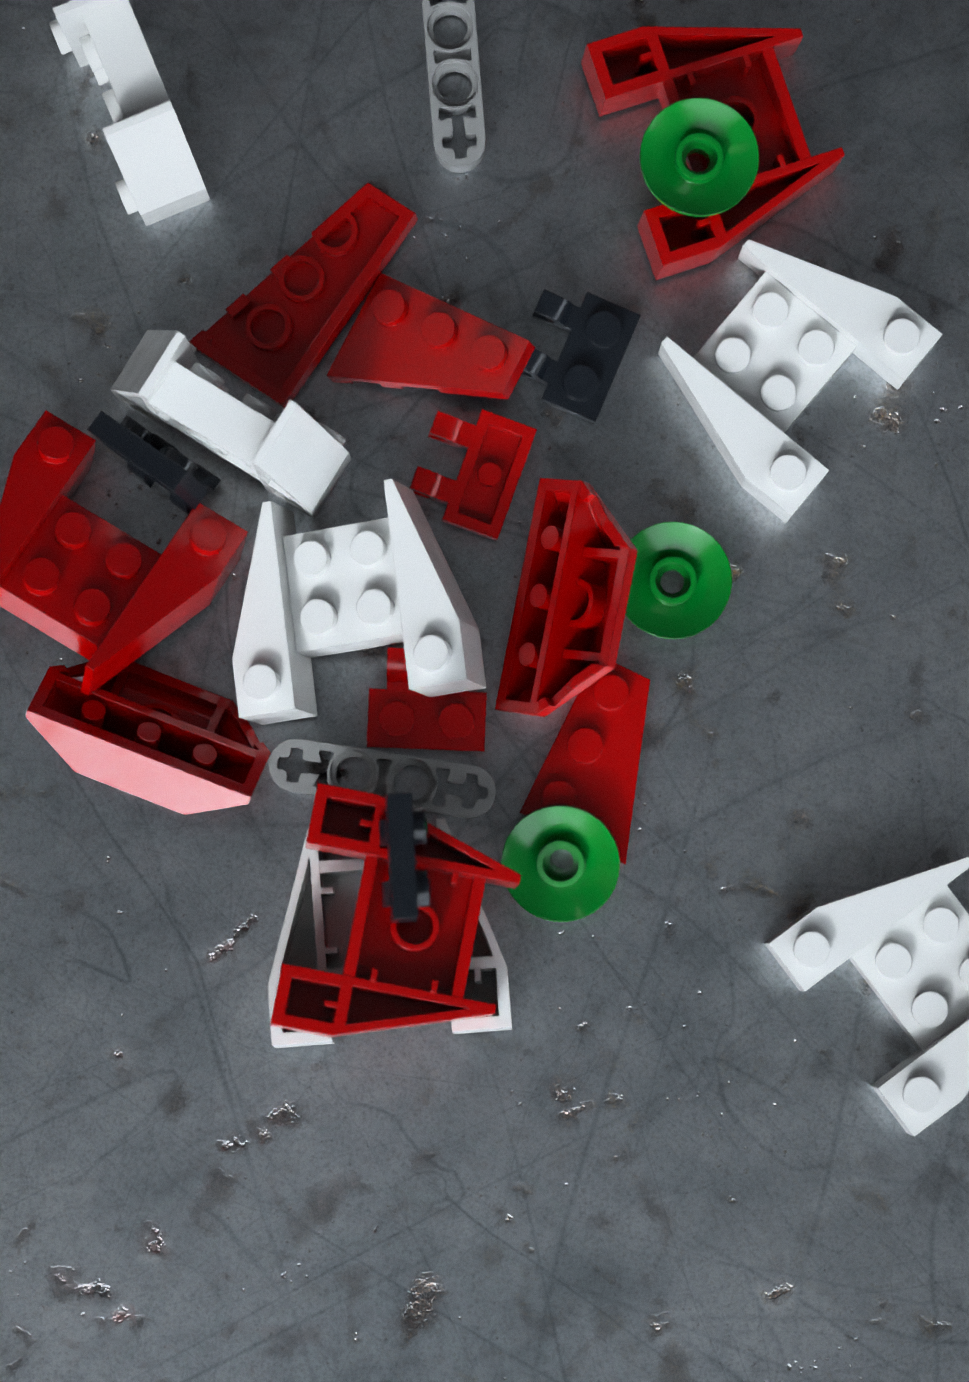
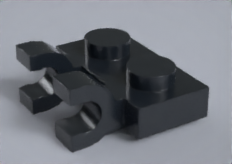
(589, 357)
(155, 460)
(400, 833)

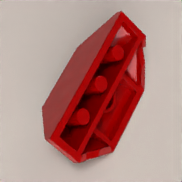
(566, 600)
(151, 737)

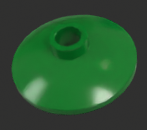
(704, 129)
(704, 573)
(562, 892)

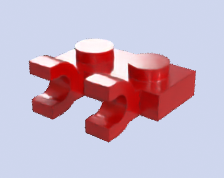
(487, 475)
(416, 721)

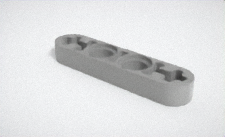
(454, 58)
(384, 769)

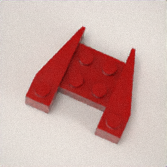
(724, 66)
(87, 577)
(391, 970)

